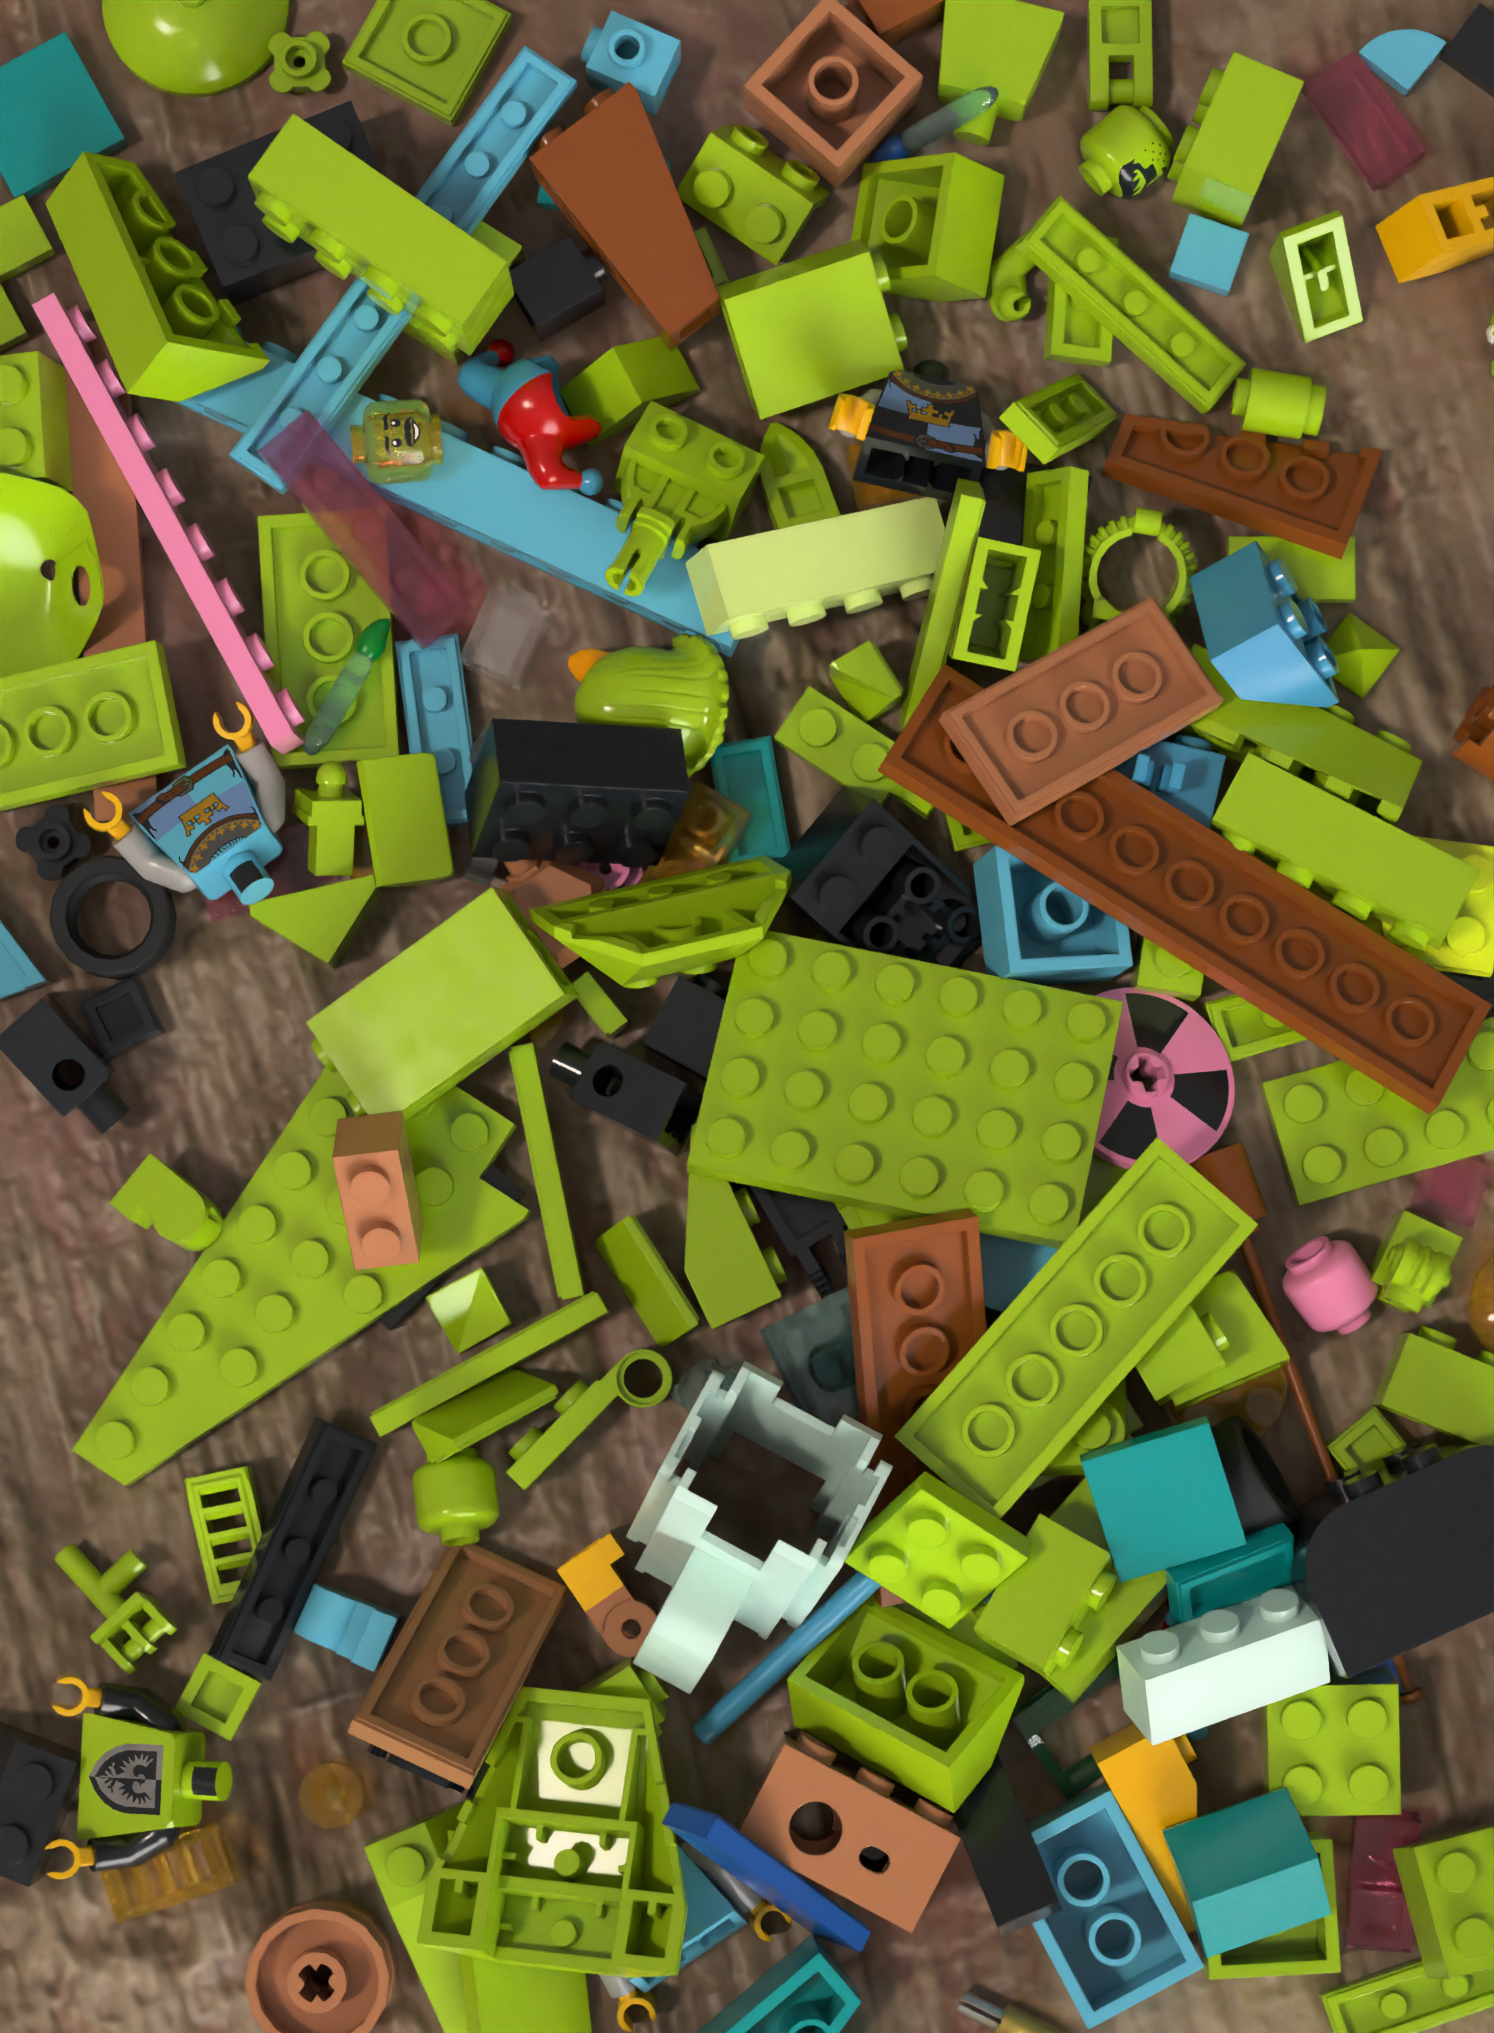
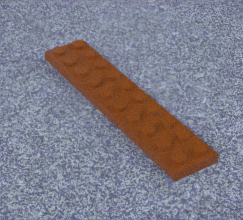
(1214, 910)

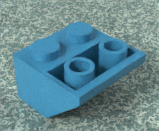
(1263, 632)

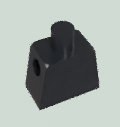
(44, 1039)
(646, 1105)

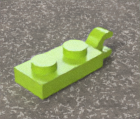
(843, 749)

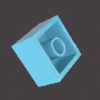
(1041, 929)

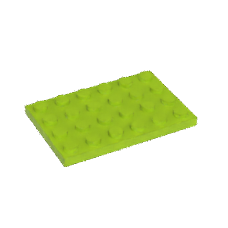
(906, 1087)

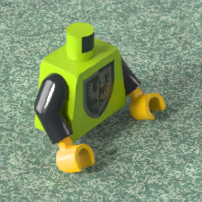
(137, 1776)

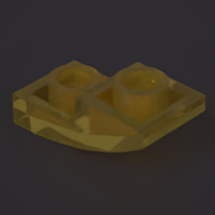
(703, 835)

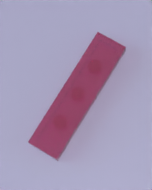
(364, 529)

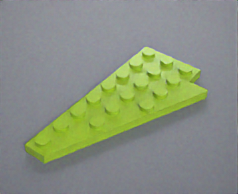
(285, 1280)

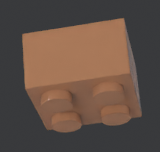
(832, 91)

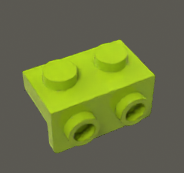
(752, 190)

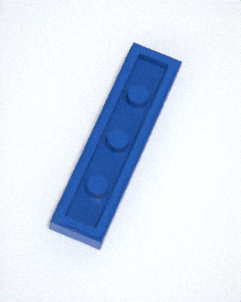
(766, 1875)

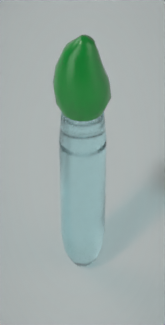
(368, 649)

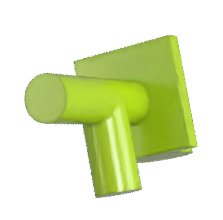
(121, 1615)

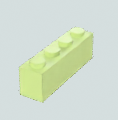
(817, 567)

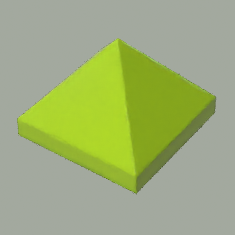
(1360, 655)

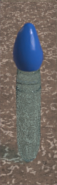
(936, 124)

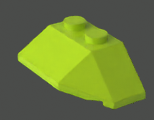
(670, 922)

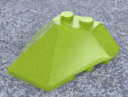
(565, 1845)

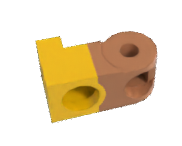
(607, 1597)

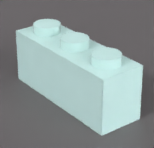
(1222, 1664)

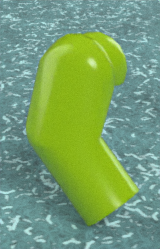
(1008, 284)

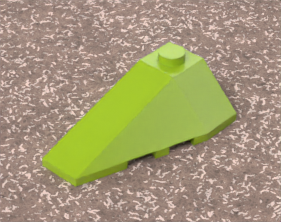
(401, 1867)

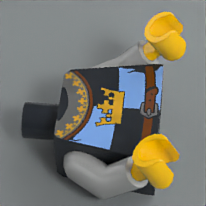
(924, 433)

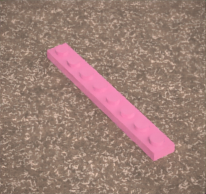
(185, 545)

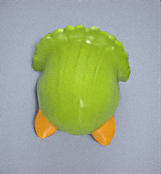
(657, 689)

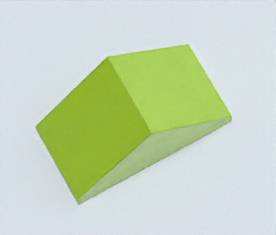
(1317, 276)
(624, 383)
(322, 917)

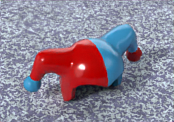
(532, 414)

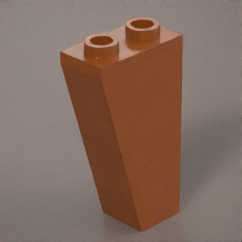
(626, 208)

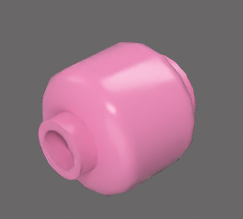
(1329, 1285)

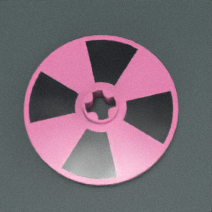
(1190, 1076)

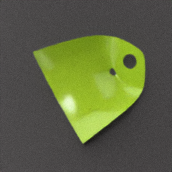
(41, 616)

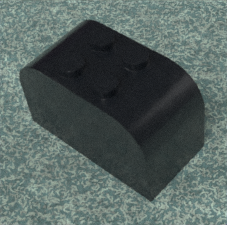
(1398, 1552)

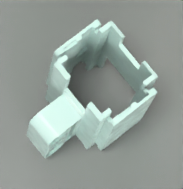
(716, 1579)

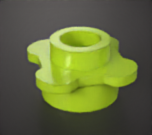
(309, 78)

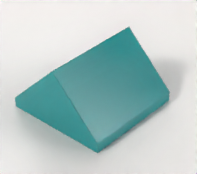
(1247, 1871)

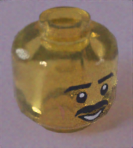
(397, 441)

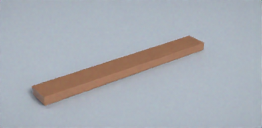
(117, 534)

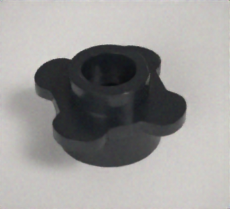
(71, 847)

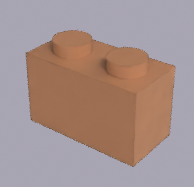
(378, 1190)

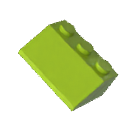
(906, 1701)

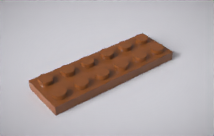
(912, 1321)

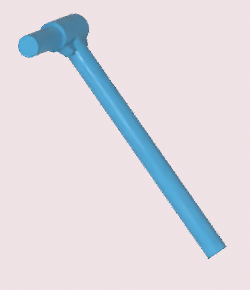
(786, 1656)

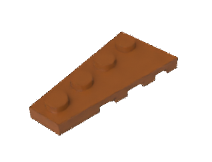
(1269, 486)

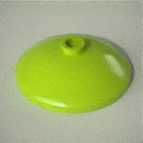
(194, 44)

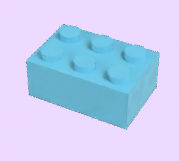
(1116, 1923)

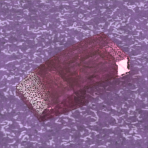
(1375, 1897)

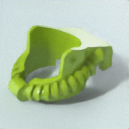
(1148, 522)

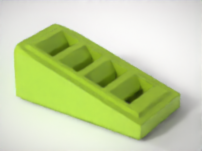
(202, 1514)

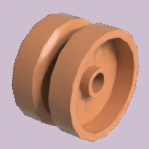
(313, 1933)

